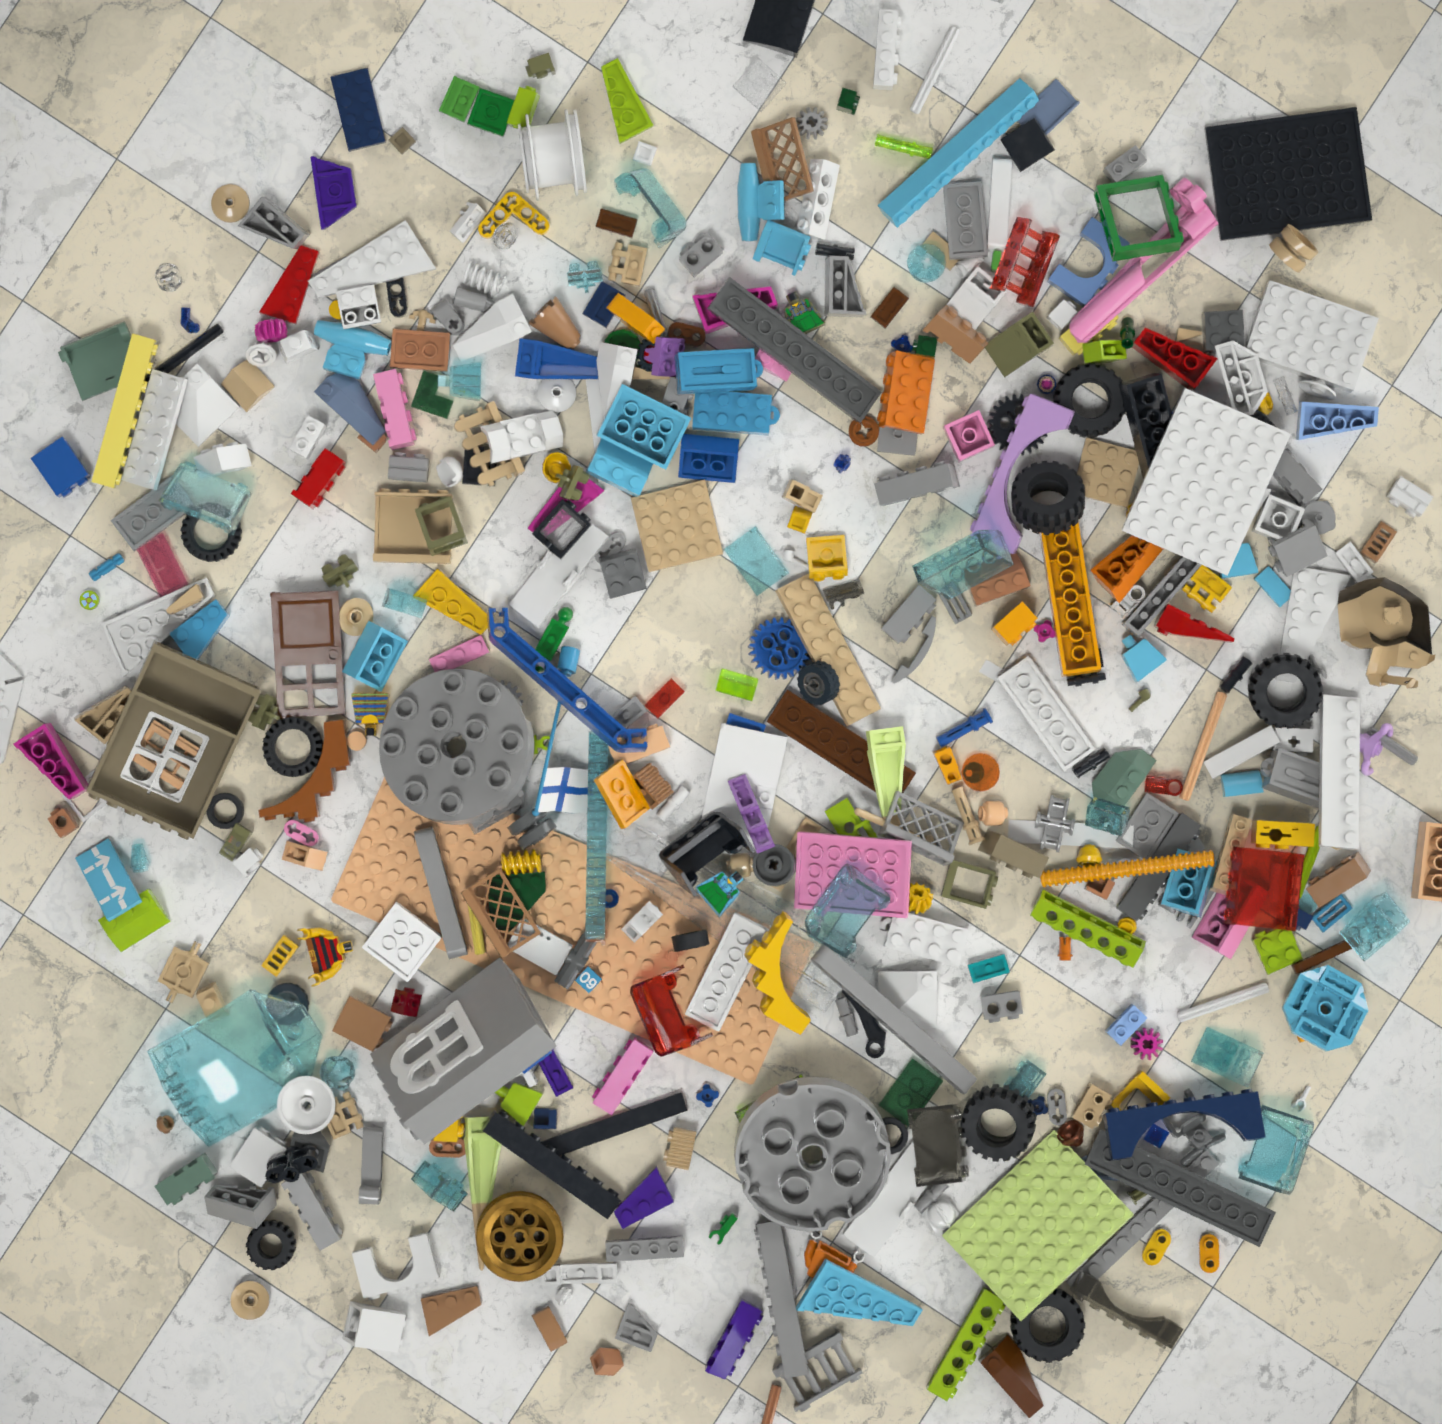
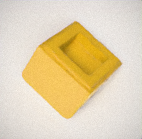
(799, 519)

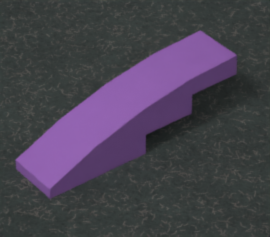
(751, 813)

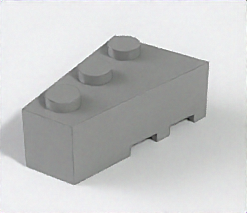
(274, 224)
(841, 289)
(1295, 479)
(496, 815)
(240, 1205)

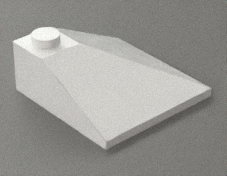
(203, 406)
(912, 994)

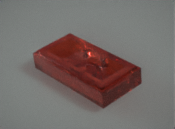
(664, 698)

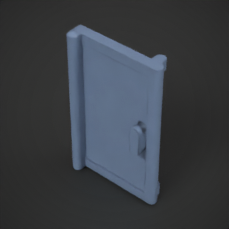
(1051, 108)

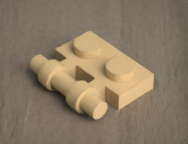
(633, 264)
(339, 1124)

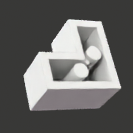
(223, 459)

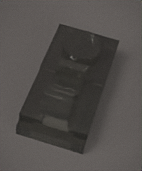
(844, 591)

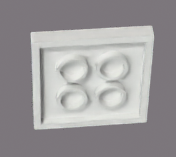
(402, 941)

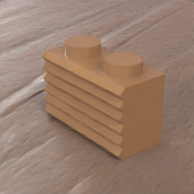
(652, 785)

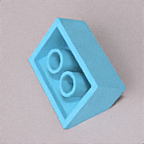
(619, 468)
(374, 656)
(1189, 888)

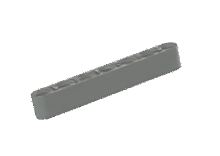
(440, 892)

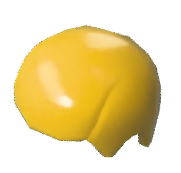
(554, 464)

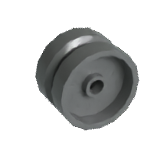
(532, 827)
(785, 868)

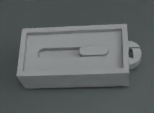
(1292, 776)

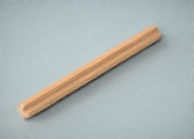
(1203, 745)

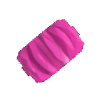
(270, 330)
(1146, 1051)

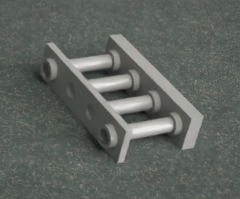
(817, 1352)

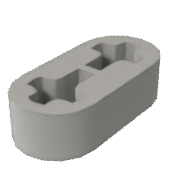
(608, 543)
(1061, 1106)

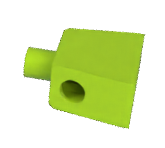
(519, 1101)

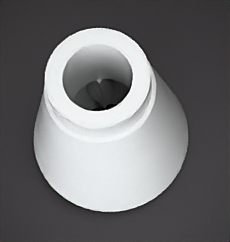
(967, 266)

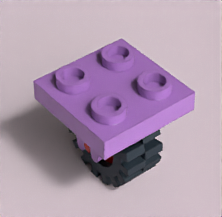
(660, 356)

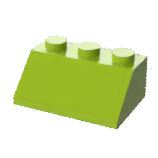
(136, 922)

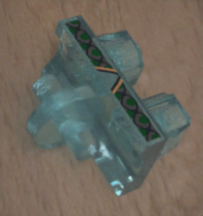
(584, 278)

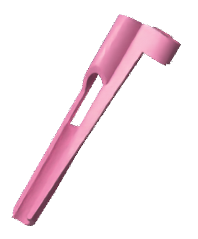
(1194, 222)

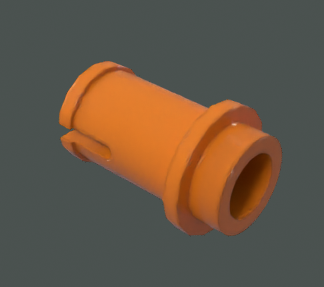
(1064, 949)

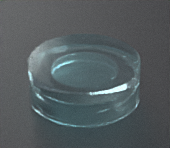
(1307, 904)

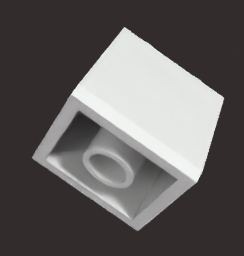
(374, 1327)

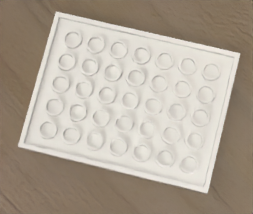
(1205, 481)

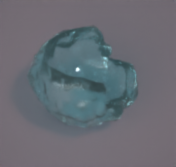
(337, 1072)

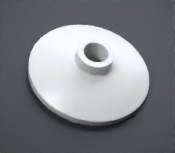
(1318, 389)
(557, 403)

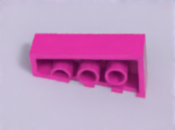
(712, 323)

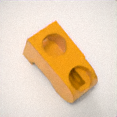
(947, 764)

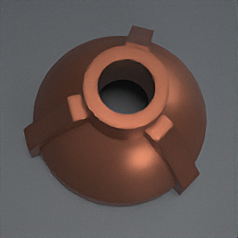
(1071, 1133)

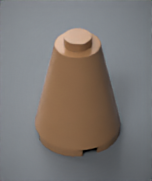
(556, 324)

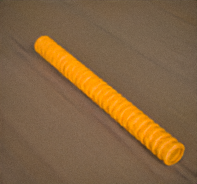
(1128, 868)

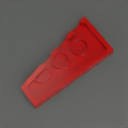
(290, 291)

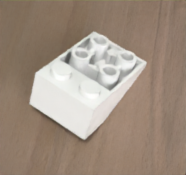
(975, 298)

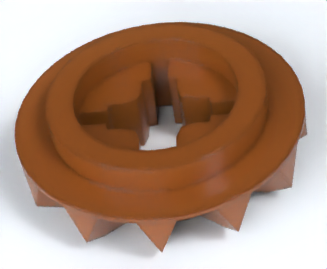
(872, 435)

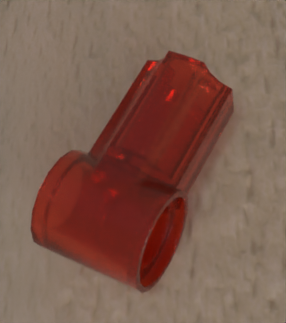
(1161, 785)

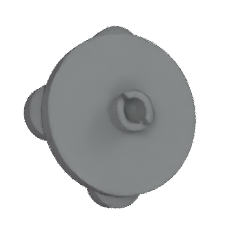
(1321, 515)

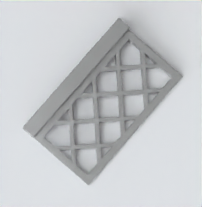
(920, 844)

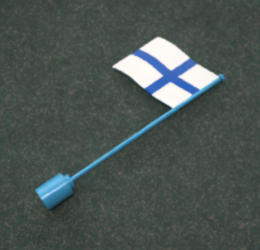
(562, 787)

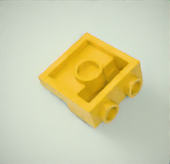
(827, 557)

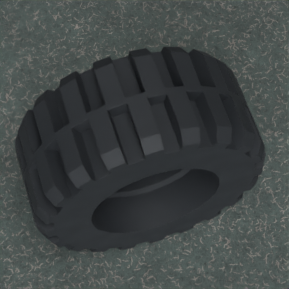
(1108, 381)
(1043, 478)
(1290, 715)
(991, 1145)
(1062, 1346)

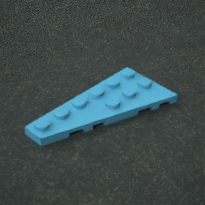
(851, 1296)

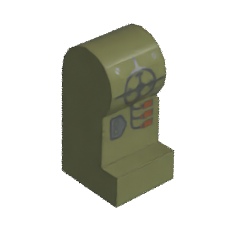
(235, 842)

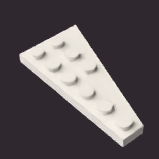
(381, 260)
(1308, 610)
(136, 630)

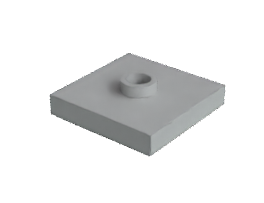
(896, 441)

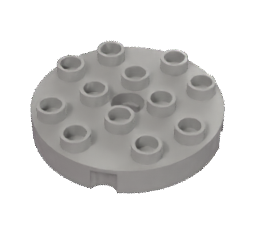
(417, 739)
(804, 1115)

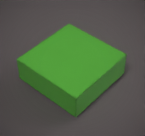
(996, 256)

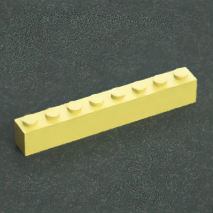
(124, 410)

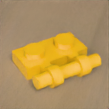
(1211, 584)

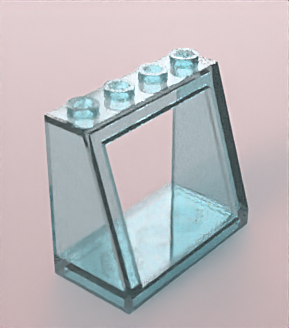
(964, 563)

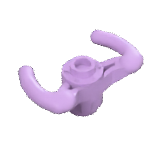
(1372, 747)

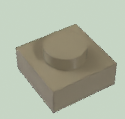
(402, 140)

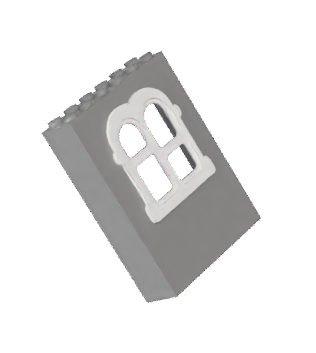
(502, 1042)

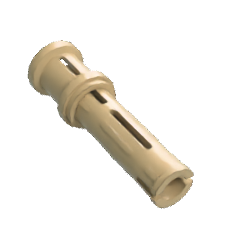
(959, 793)

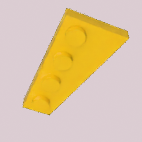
(453, 602)

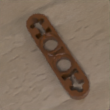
(1321, 957)

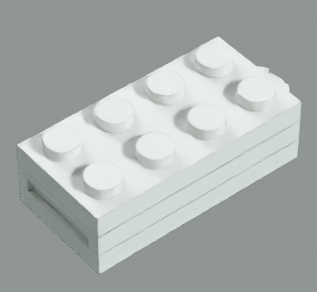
(925, 938)

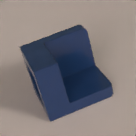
(545, 1118)

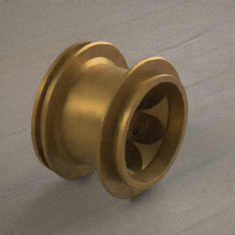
(492, 1221)

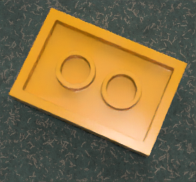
(621, 794)

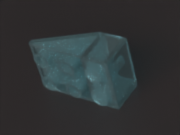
(1374, 926)
(1227, 1057)

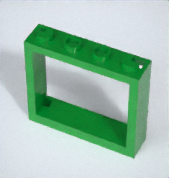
(1141, 249)

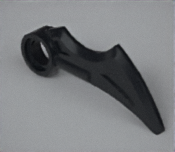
(872, 1029)

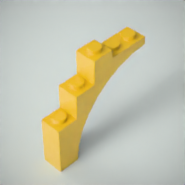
(767, 979)

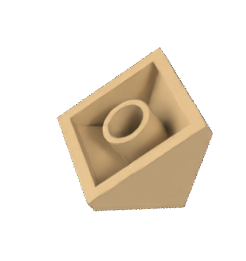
(247, 385)

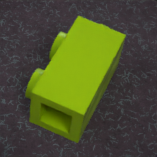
(524, 103)

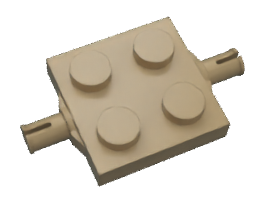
(183, 972)

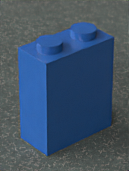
(61, 467)

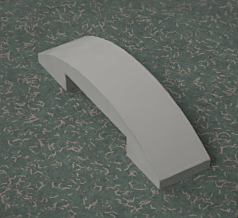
(928, 631)

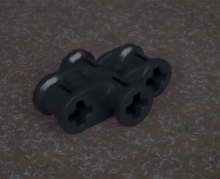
(286, 1165)

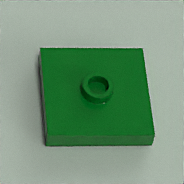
(491, 112)

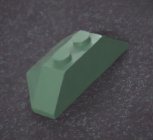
(1122, 776)

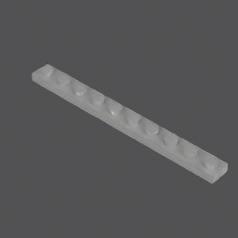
(1139, 1225)

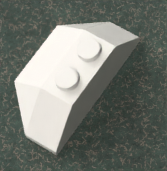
(1242, 376)

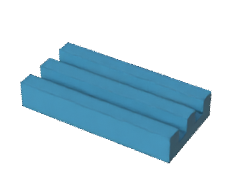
(1335, 919)

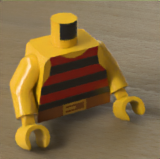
(325, 952)

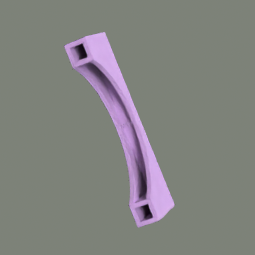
(1037, 419)

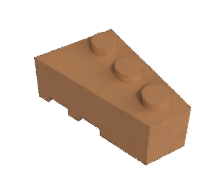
(957, 333)
(1338, 879)

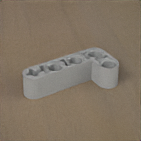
(371, 1166)

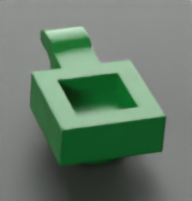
(726, 1222)

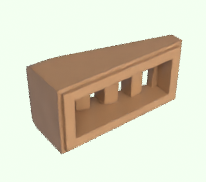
(1368, 554)

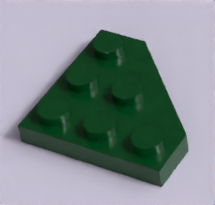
(528, 888)

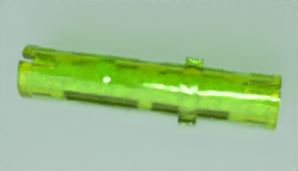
(902, 146)

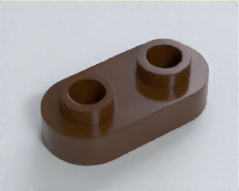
(687, 333)

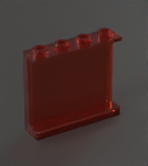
(1264, 888)

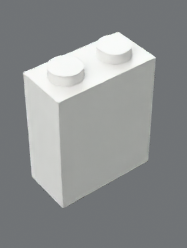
(255, 1154)

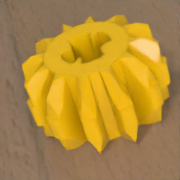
(919, 898)

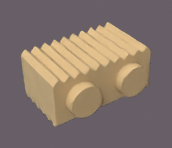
(680, 1148)

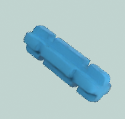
(106, 567)

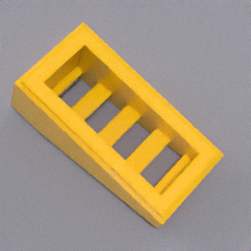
(284, 939)

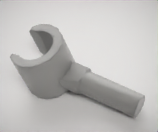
(1320, 671)

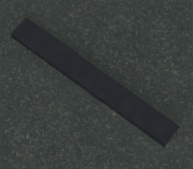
(617, 1124)

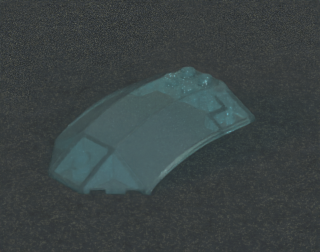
(236, 1062)

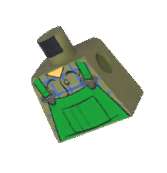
(802, 314)

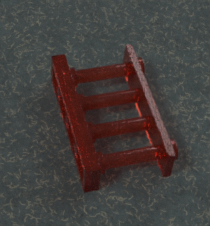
(1037, 269)

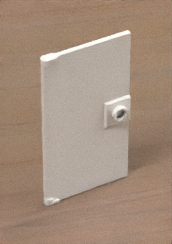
(741, 753)

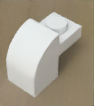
(642, 921)

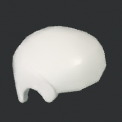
(449, 471)

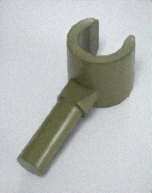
(1145, 695)

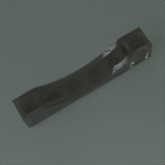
(1159, 1328)

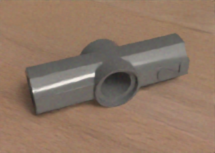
(575, 962)

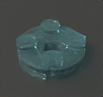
(917, 268)

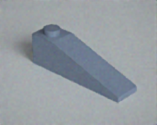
(350, 402)

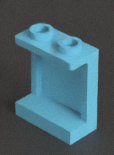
(783, 246)

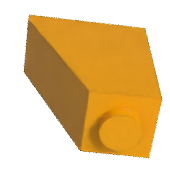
(635, 318)

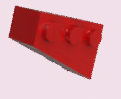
(319, 479)

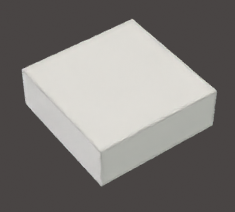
(644, 153)

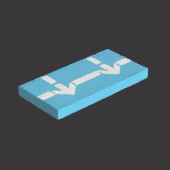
(108, 879)

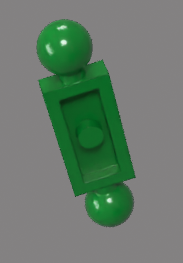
(554, 635)

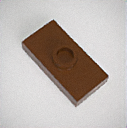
(616, 223)
(889, 307)

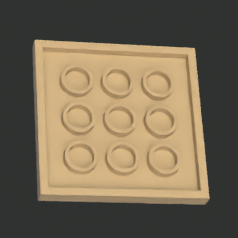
(676, 526)

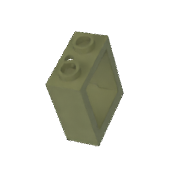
(447, 542)
(950, 876)

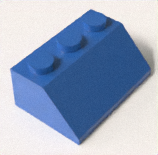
(708, 458)

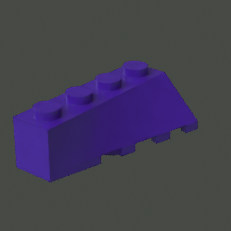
(733, 1339)

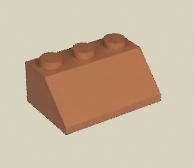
(1001, 584)

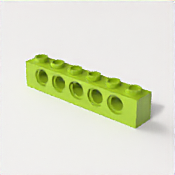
(1082, 919)
(948, 1390)

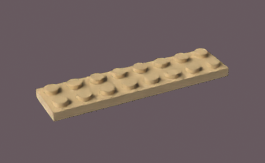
(825, 643)

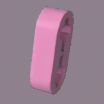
(303, 828)

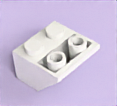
(358, 307)

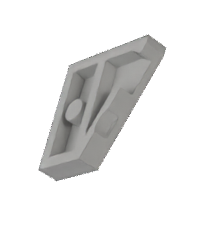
(636, 1330)

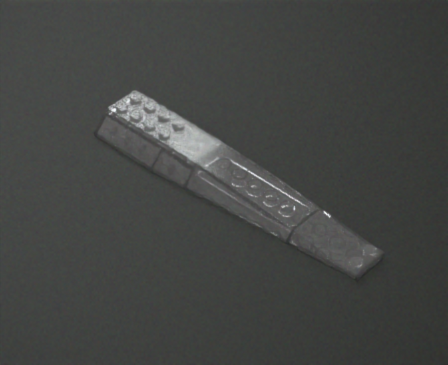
(637, 854)

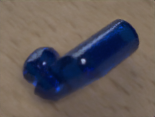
(187, 323)

